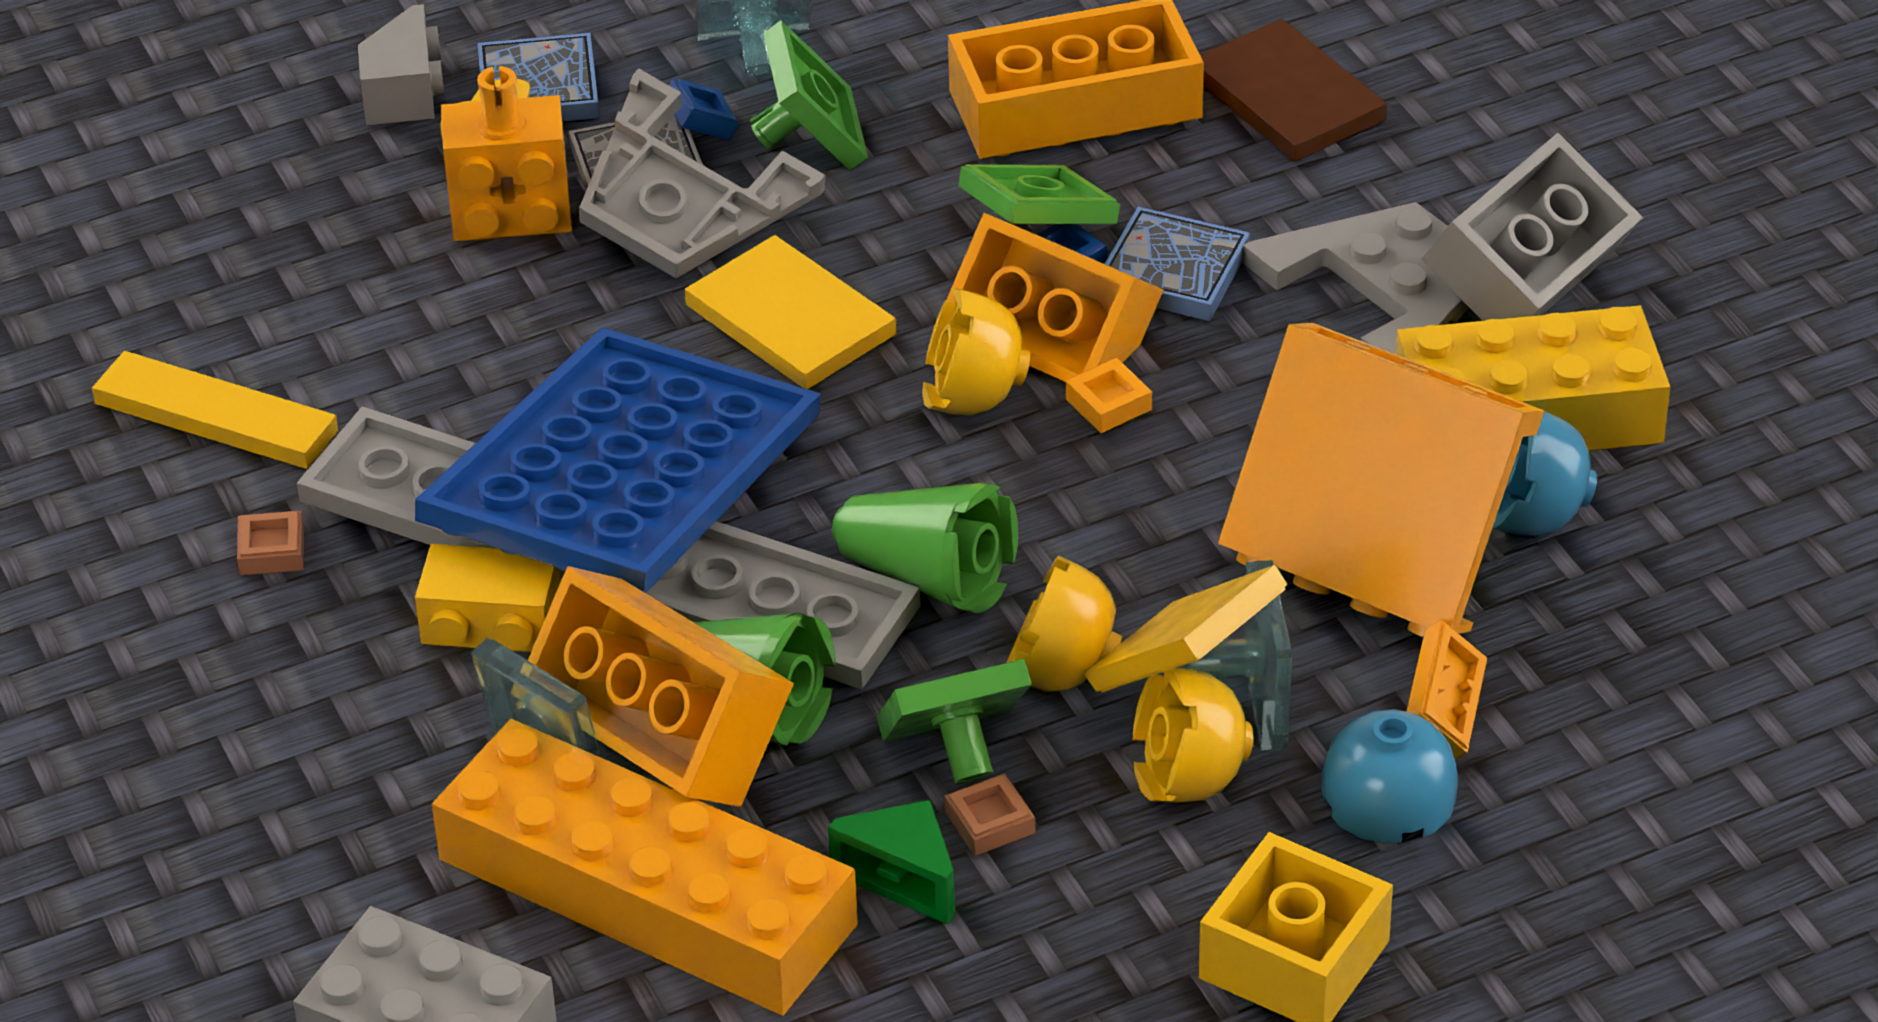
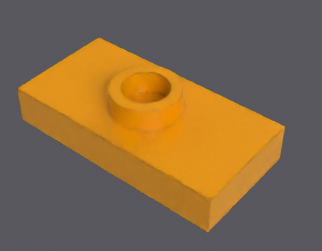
(1448, 684)

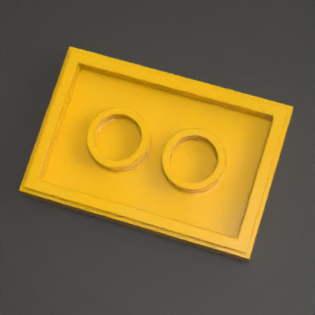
(790, 312)
(1186, 629)

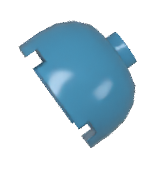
(1547, 481)
(1390, 776)

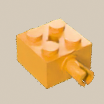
(505, 163)

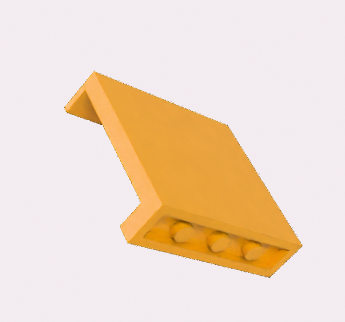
(1375, 477)

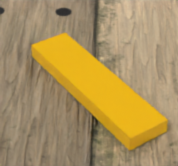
(215, 409)

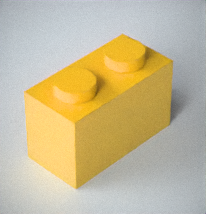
(483, 595)

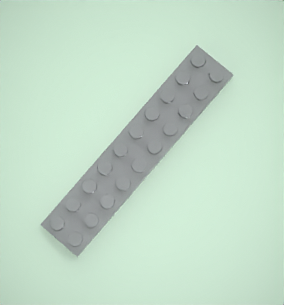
(728, 573)

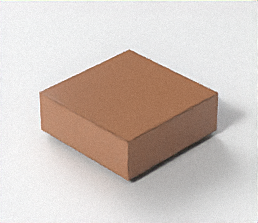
(270, 543)
(989, 814)

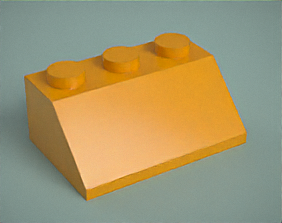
(1066, 304)

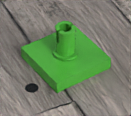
(809, 97)
(955, 708)

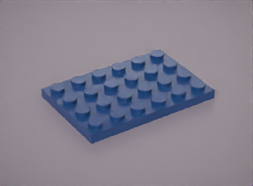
(619, 459)

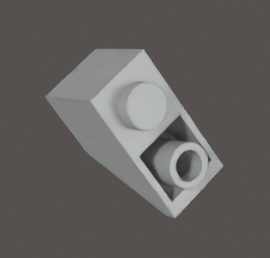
(401, 70)

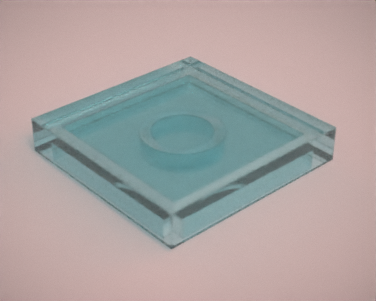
(531, 696)

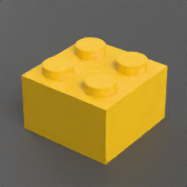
(1295, 931)

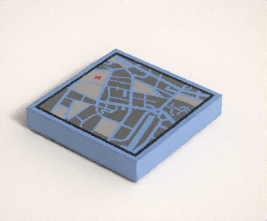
(552, 67)
(1183, 257)

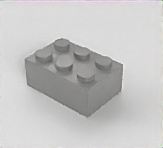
(1532, 235)
(414, 974)

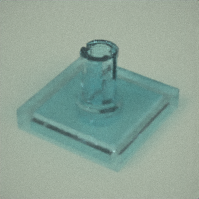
(749, 21)
(1265, 661)

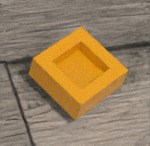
(1108, 395)

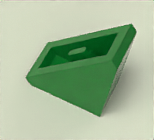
(898, 857)

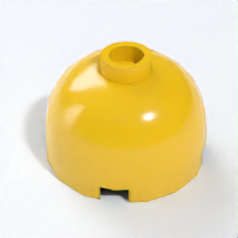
(974, 355)
(1066, 628)
(1190, 735)

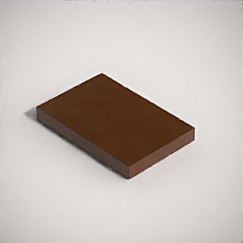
(1290, 90)

